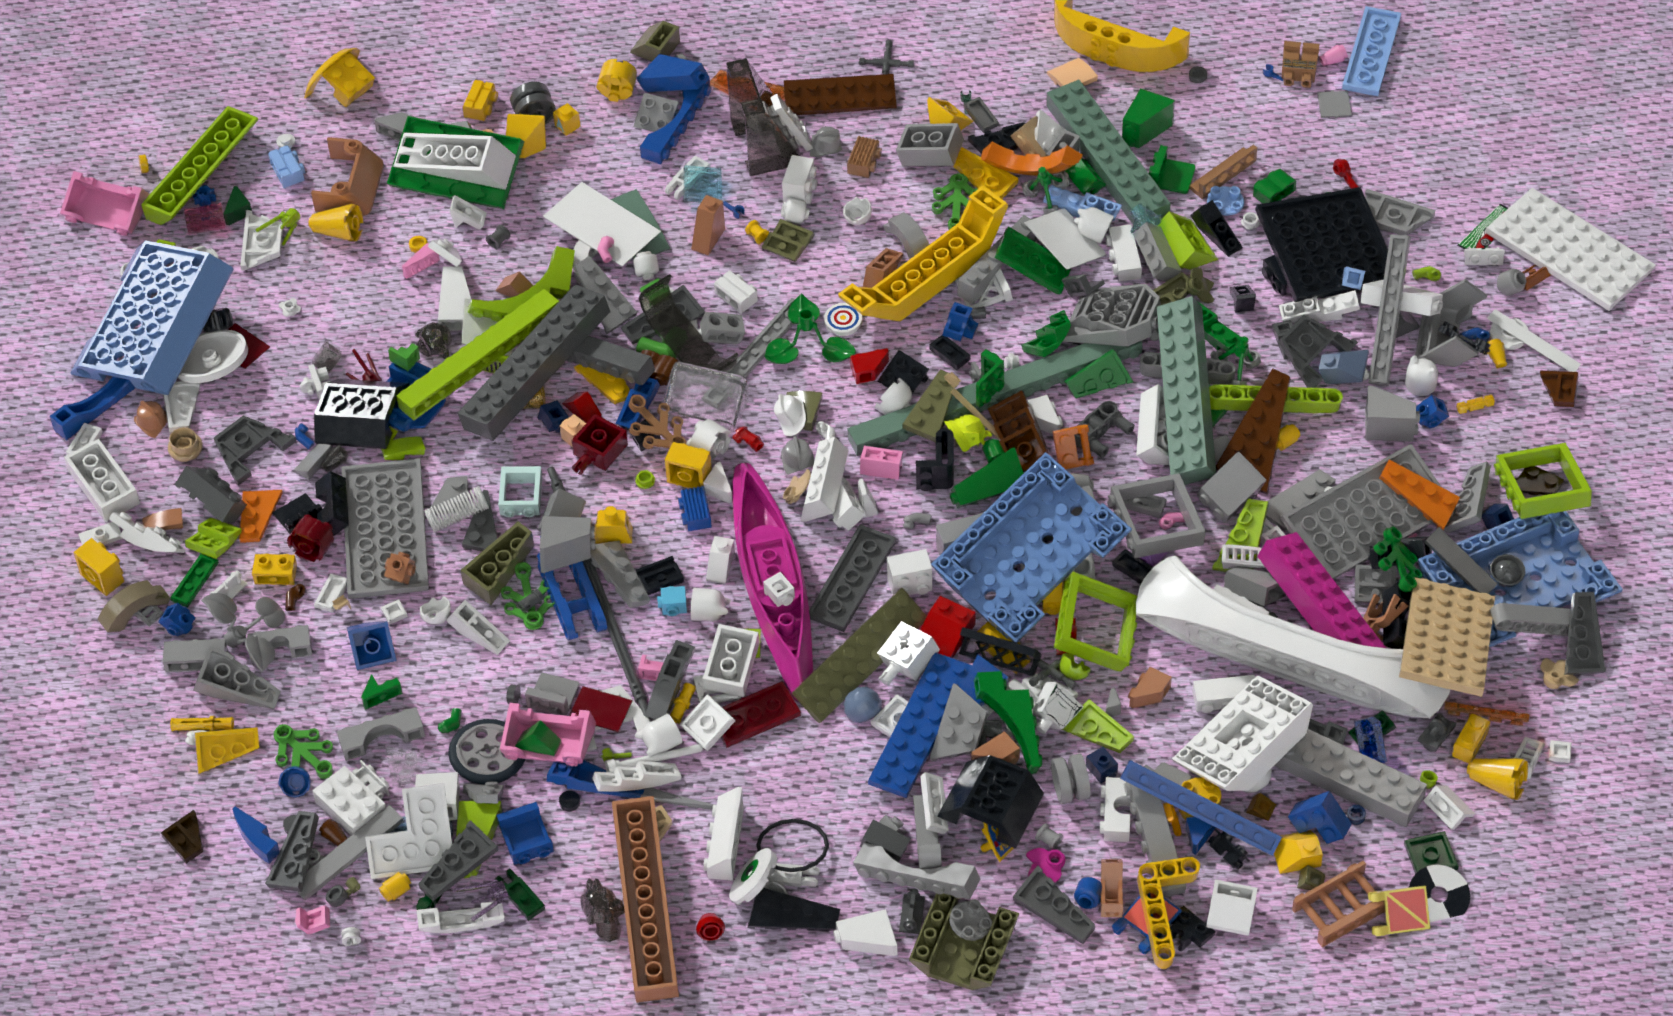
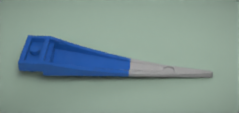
(581, 779)

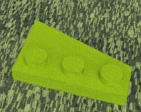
(1099, 728)

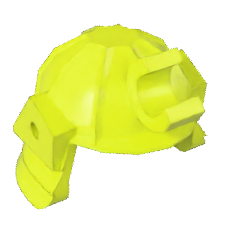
(968, 431)

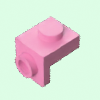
(313, 920)

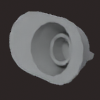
(825, 142)
(796, 455)

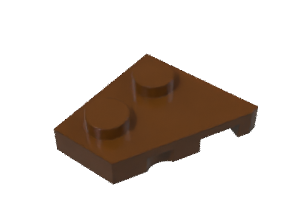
(1561, 387)

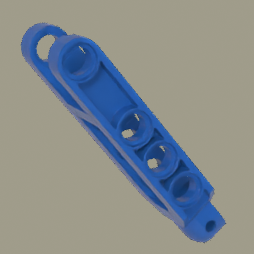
(565, 609)

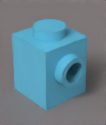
(672, 600)

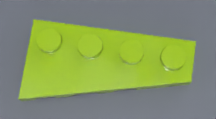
(1247, 530)

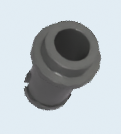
(979, 312)
(531, 600)

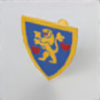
(999, 849)

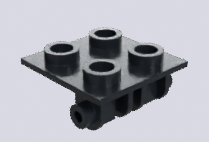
(907, 369)
(292, 512)

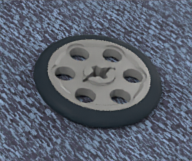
(481, 774)

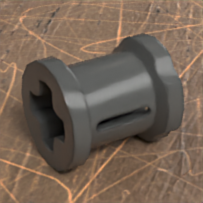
(498, 236)

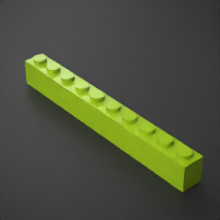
(475, 356)

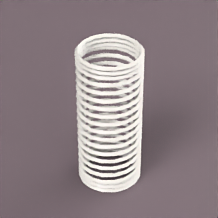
(434, 522)

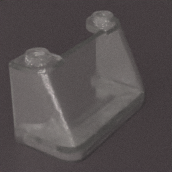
(706, 395)

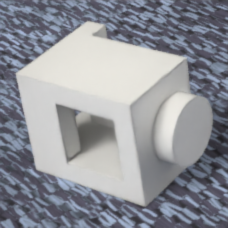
(779, 590)

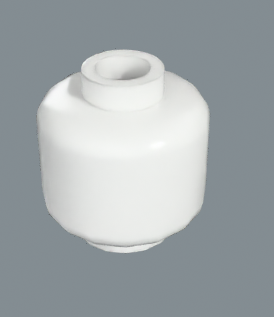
(794, 211)
(646, 265)

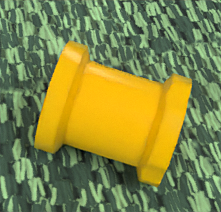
(756, 231)

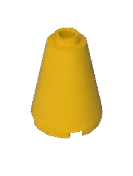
(338, 222)
(1500, 774)

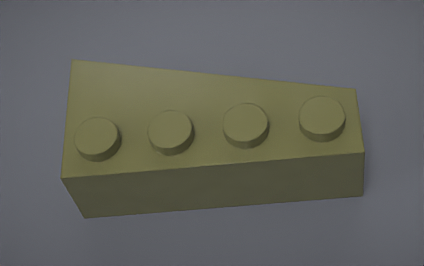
(497, 563)

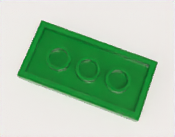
(1031, 260)

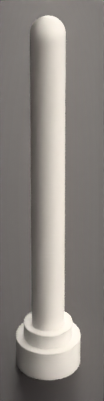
(611, 764)

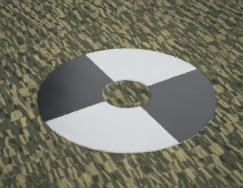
(1455, 885)

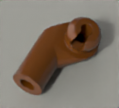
(293, 595)

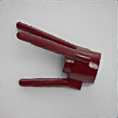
(368, 375)

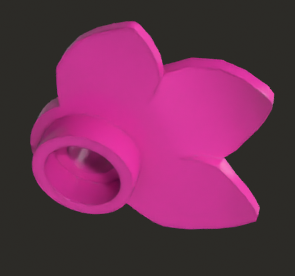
(1042, 858)

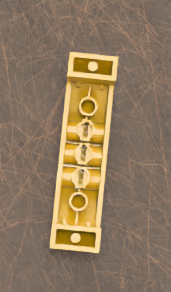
(1118, 44)

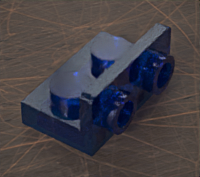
(1370, 738)

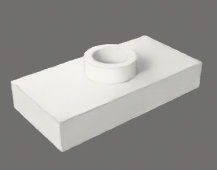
(105, 534)

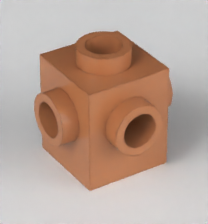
(400, 567)

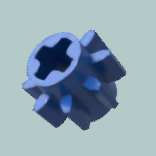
(204, 196)

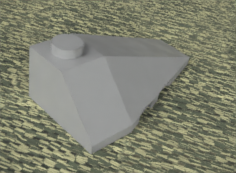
(231, 681)

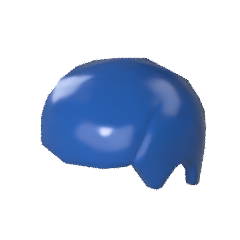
(294, 780)

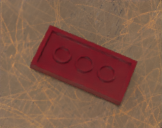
(759, 713)

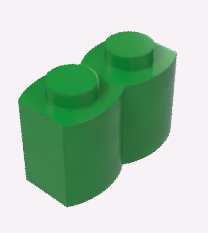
(1274, 187)

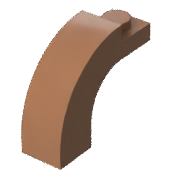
(1111, 887)

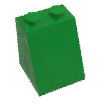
(1147, 118)

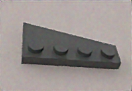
(465, 854)
(293, 859)

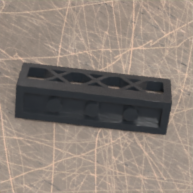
(1001, 644)

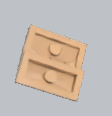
(1073, 71)

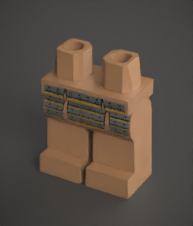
(1299, 70)

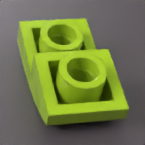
(404, 446)

